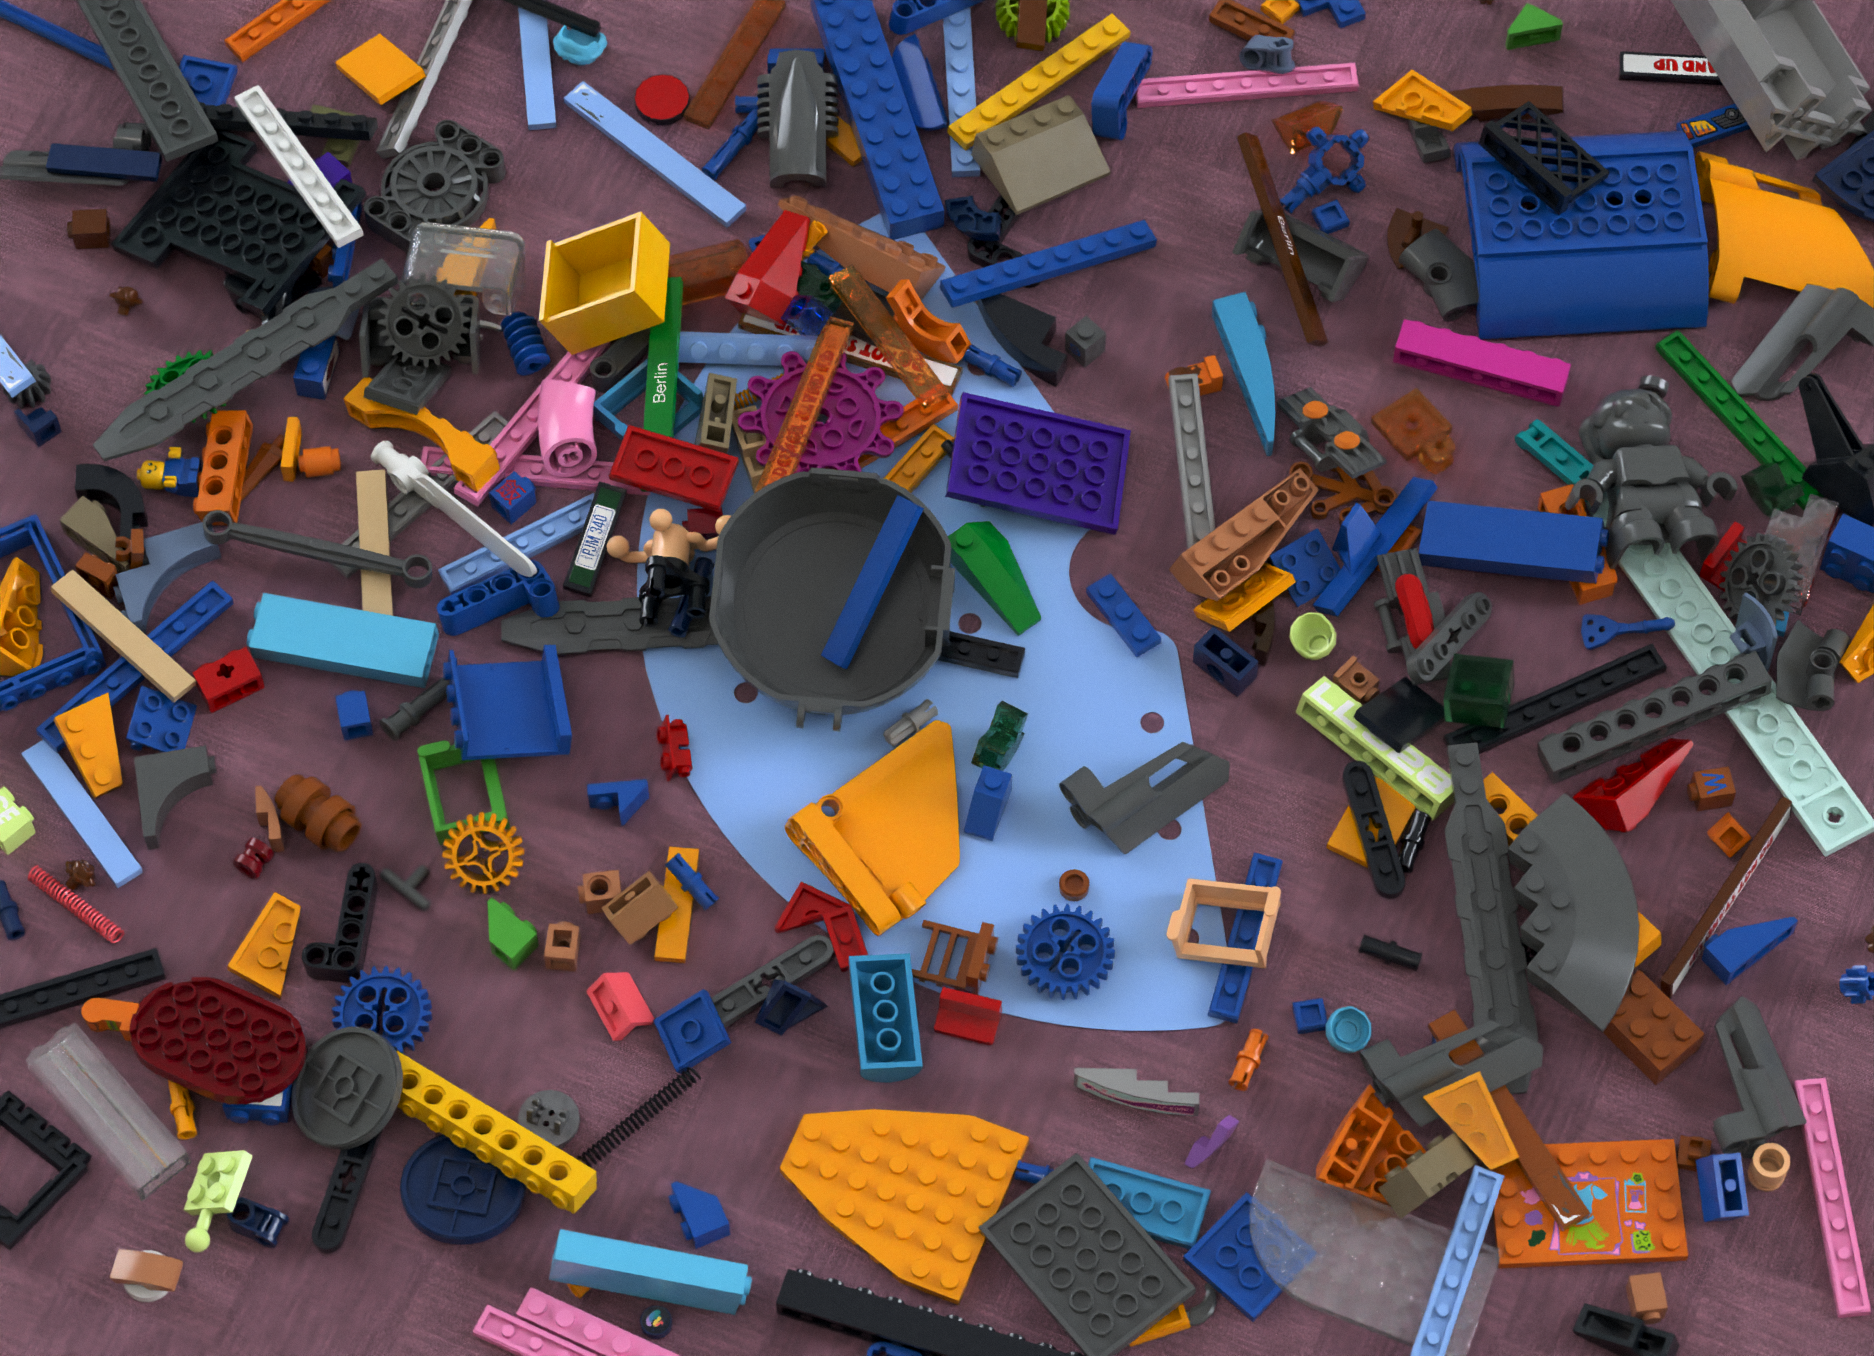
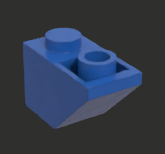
(701, 1214)

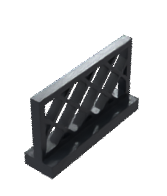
(1529, 167)

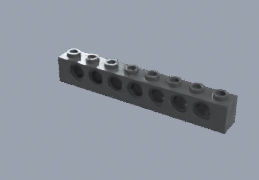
(1646, 730)

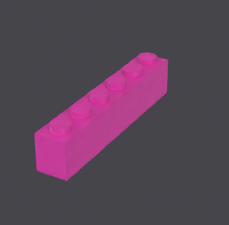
(1481, 362)

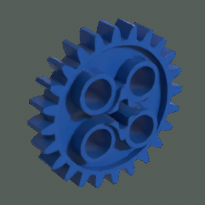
(1042, 939)
(410, 1014)

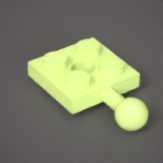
(214, 1192)

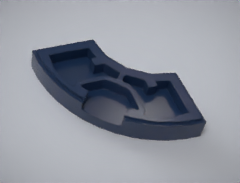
(972, 221)

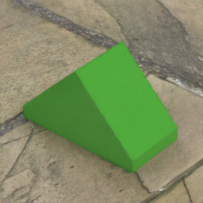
(1533, 28)

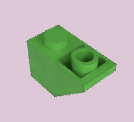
(508, 936)

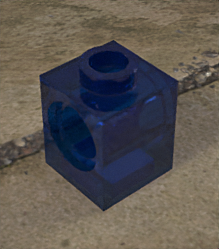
(806, 315)

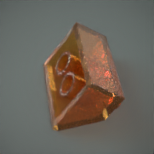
(707, 270)

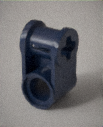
(262, 1223)

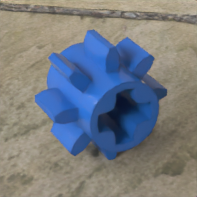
(1857, 984)

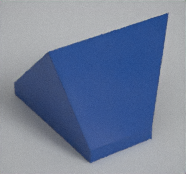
(1355, 538)

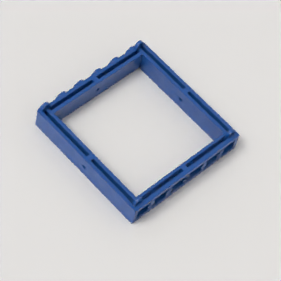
(65, 668)

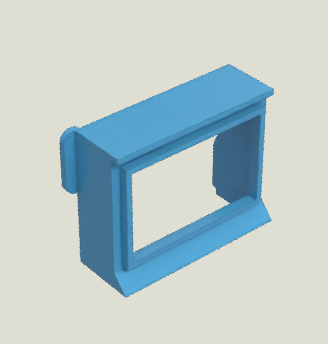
(631, 387)

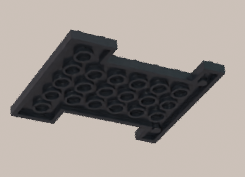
(232, 221)

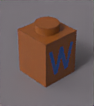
(1711, 789)

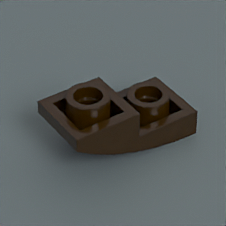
(1264, 629)

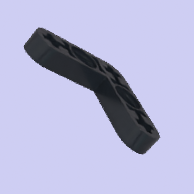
(1000, 250)

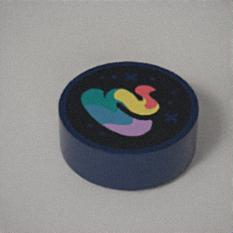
(656, 1322)

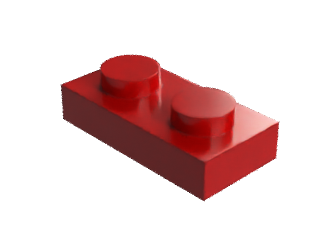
(844, 935)

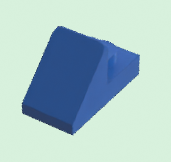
(625, 794)

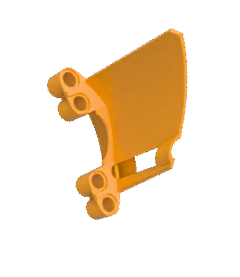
(1776, 235)

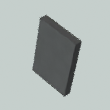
(407, 385)

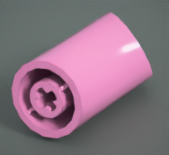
(566, 427)

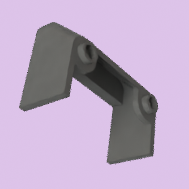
(1324, 258)
(376, 353)

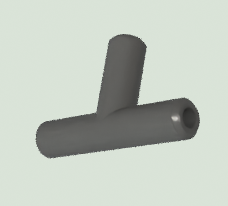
(407, 887)

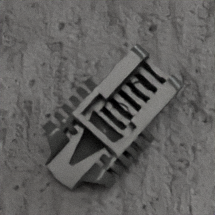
(797, 116)

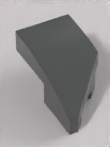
(1429, 141)

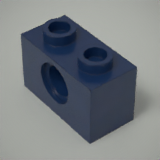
(1225, 661)

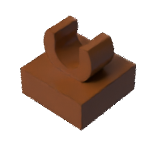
(133, 546)
(1690, 1150)

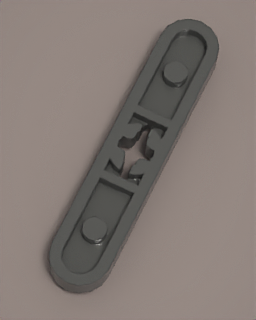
(1434, 651)
(792, 967)

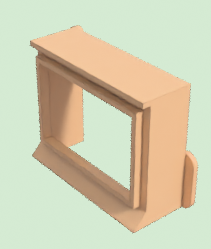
(1224, 895)

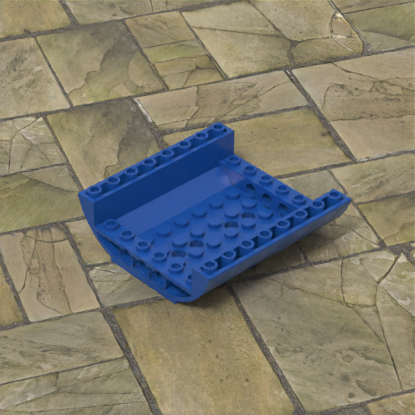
(1596, 261)

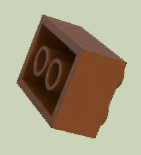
(1653, 1030)

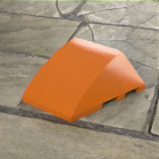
(1366, 1148)

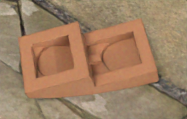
(268, 817)
(146, 1269)

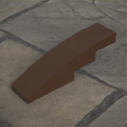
(1501, 100)

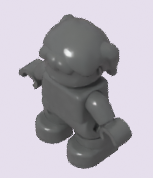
(1645, 478)

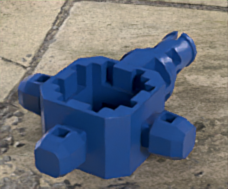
(1318, 177)

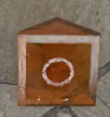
(1294, 125)

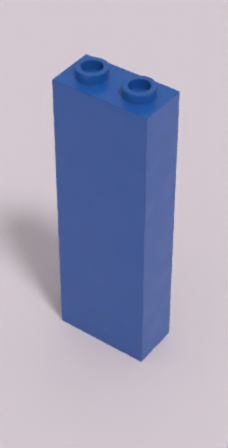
(1513, 542)

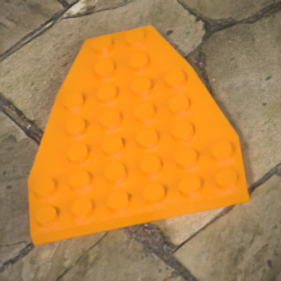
(907, 1187)

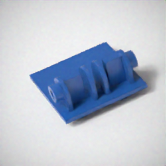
(1310, 564)
(160, 722)

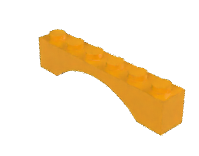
(469, 459)

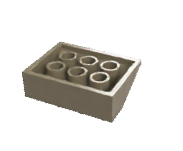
(1040, 155)

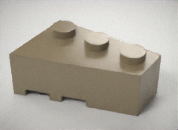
(1426, 1174)

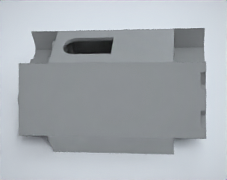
(1781, 69)

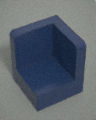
(38, 425)

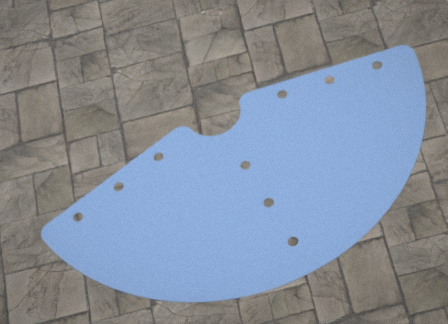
(1082, 710)

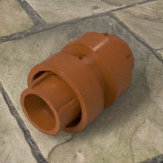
(327, 819)

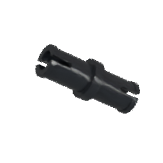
(1413, 840)
(1390, 952)

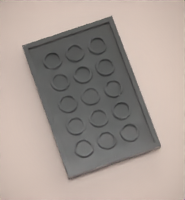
(1087, 1259)

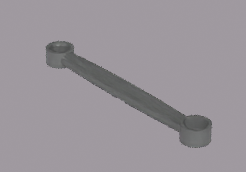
(317, 549)

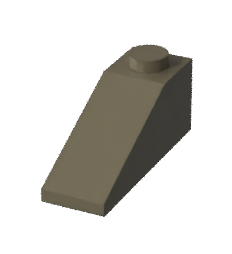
(716, 413)
(90, 528)

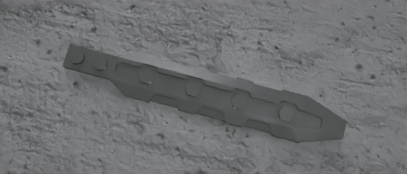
(249, 358)
(604, 626)
(1487, 906)

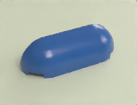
(919, 85)

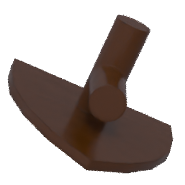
(1406, 229)

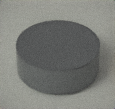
(1654, 384)

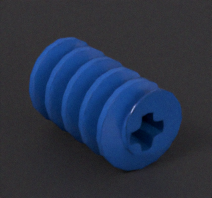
(524, 343)

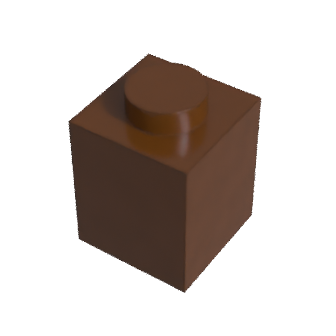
(89, 229)

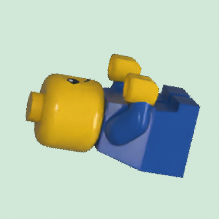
(174, 475)

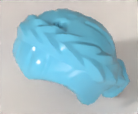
(579, 47)

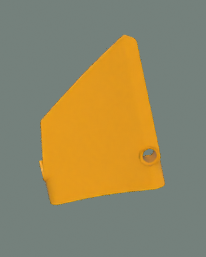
(889, 831)

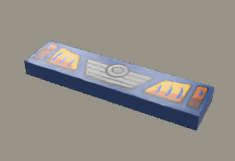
(1713, 125)

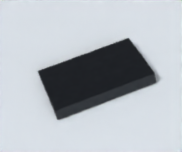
(1401, 714)

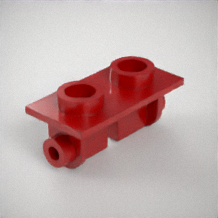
(673, 759)

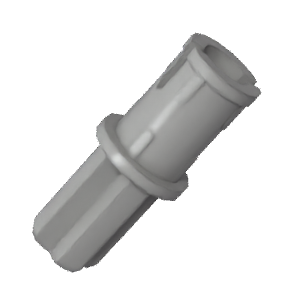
(910, 723)

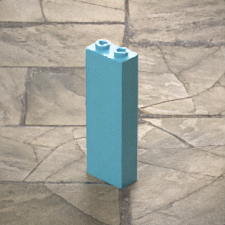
(343, 640)
(649, 1272)

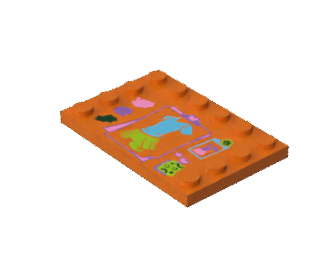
(1630, 1200)

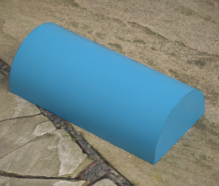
(885, 1017)

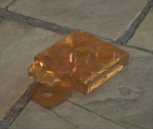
(1427, 441)

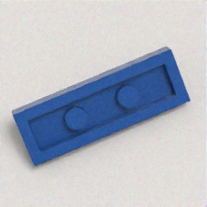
(1123, 615)

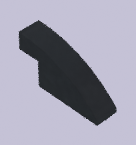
(1025, 335)

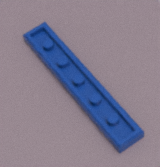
(1391, 526)
(872, 581)
(1234, 979)

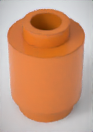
(319, 461)

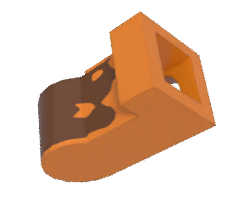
(1209, 375)

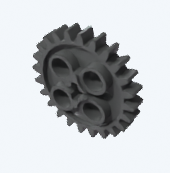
(412, 343)
(1766, 572)

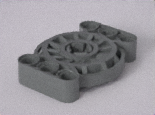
(431, 166)

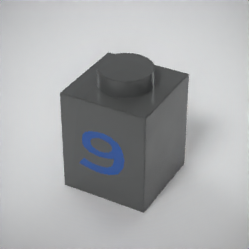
(1085, 341)

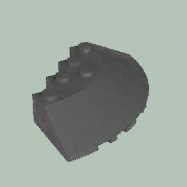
(1579, 909)

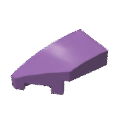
(1205, 1147)

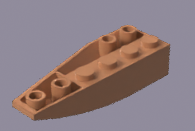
(872, 254)
(1244, 541)

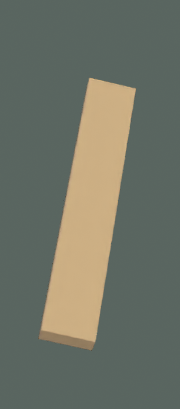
(374, 537)
(123, 636)

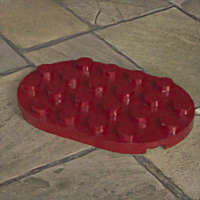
(218, 1040)

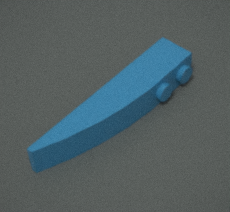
(1249, 359)

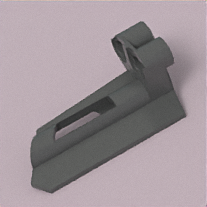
(31, 165)
(1816, 316)
(1131, 808)
(1430, 1068)
(1761, 1086)

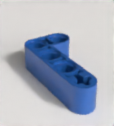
(1118, 88)
(497, 597)

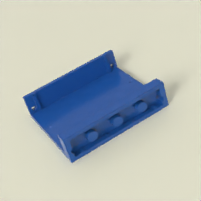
(508, 708)

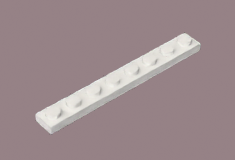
(298, 166)

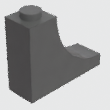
(166, 780)

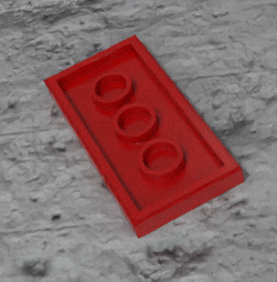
(674, 468)

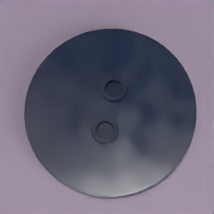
(457, 1195)

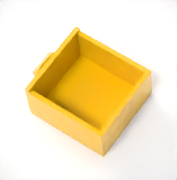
(605, 283)

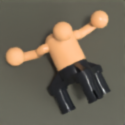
(667, 565)

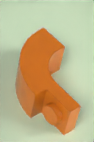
(925, 331)

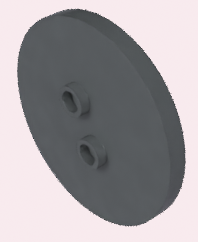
(347, 1088)

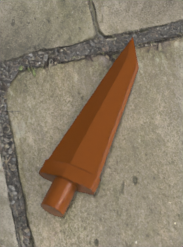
(264, 461)

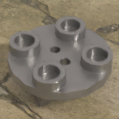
(562, 1124)

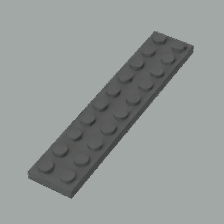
(149, 75)

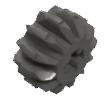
(37, 390)

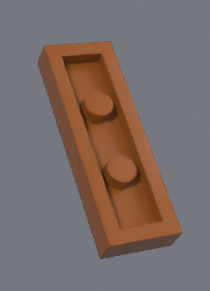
(1246, 22)

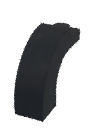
(114, 489)

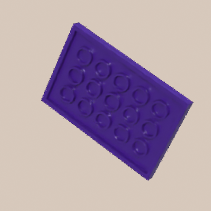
(1038, 463)

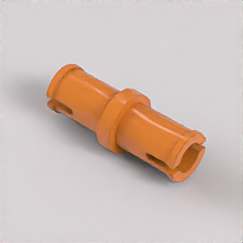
(1248, 1059)

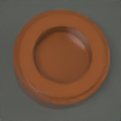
(1074, 885)

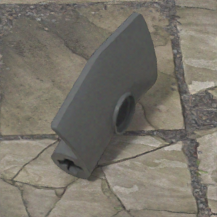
(1440, 258)
(1807, 667)

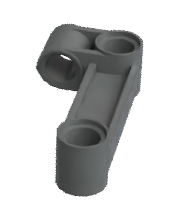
(619, 360)

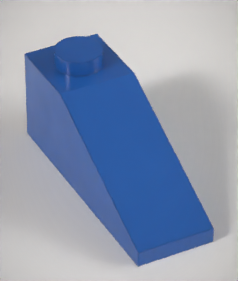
(1744, 946)

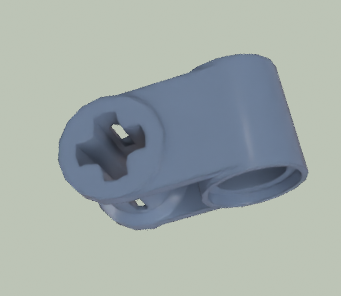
(1268, 54)

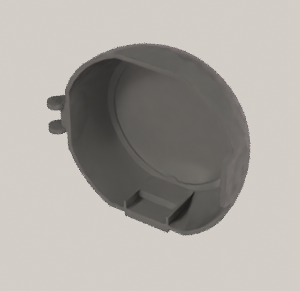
(788, 574)

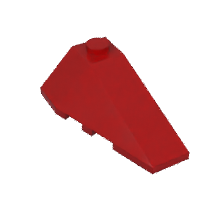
(772, 271)
(1633, 791)

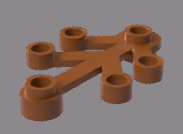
(1347, 491)

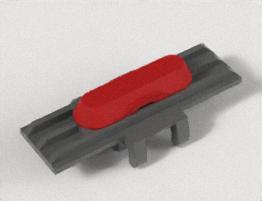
(1410, 594)

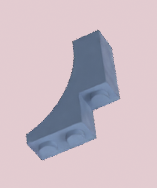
(164, 561)

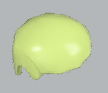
(1312, 636)

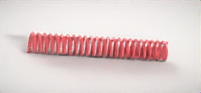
(81, 915)

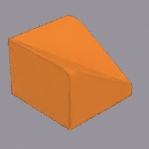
(1729, 835)

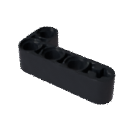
(349, 923)

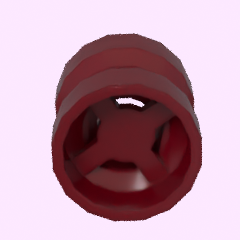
(253, 858)

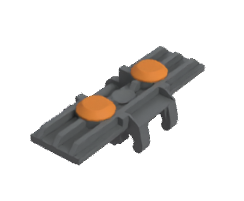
(1319, 423)

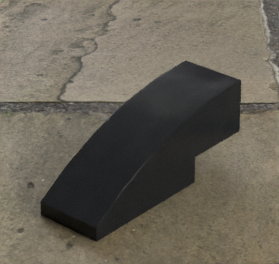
(1623, 1333)

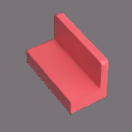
(619, 1004)

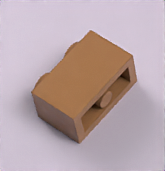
(639, 908)

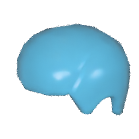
(1348, 1029)

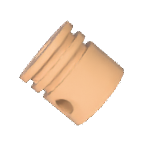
(1768, 1167)

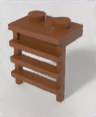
(974, 964)

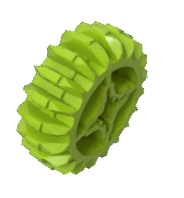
(1056, 18)

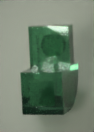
(1769, 488)
(1002, 739)

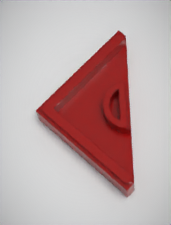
(806, 908)

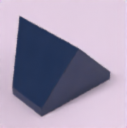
(787, 1006)

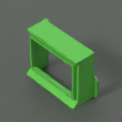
(442, 755)

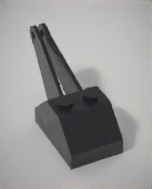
(1843, 463)

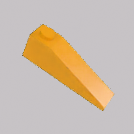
(19, 619)

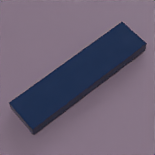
(104, 162)

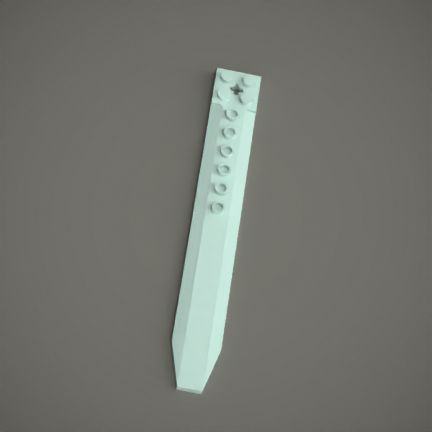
(1765, 724)

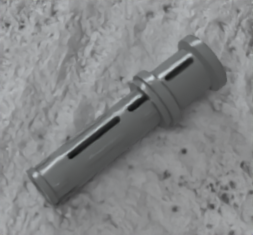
(410, 713)

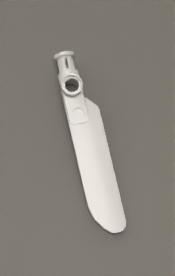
(412, 474)

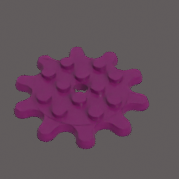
(851, 411)

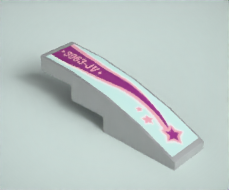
(1124, 1088)

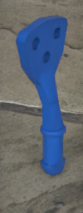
(1613, 628)

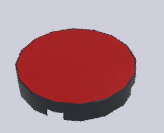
(662, 99)

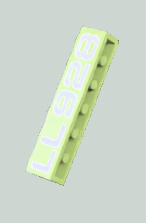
(1407, 772)

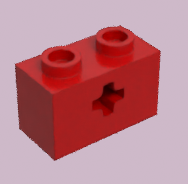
(242, 681)

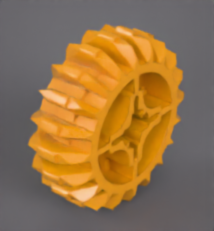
(471, 857)

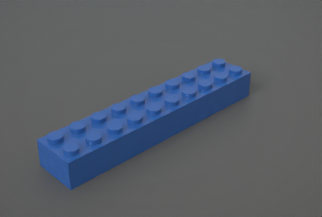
(879, 116)

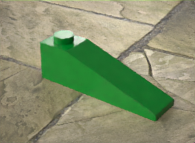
(992, 570)

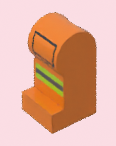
(109, 1014)

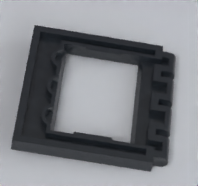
(51, 1147)

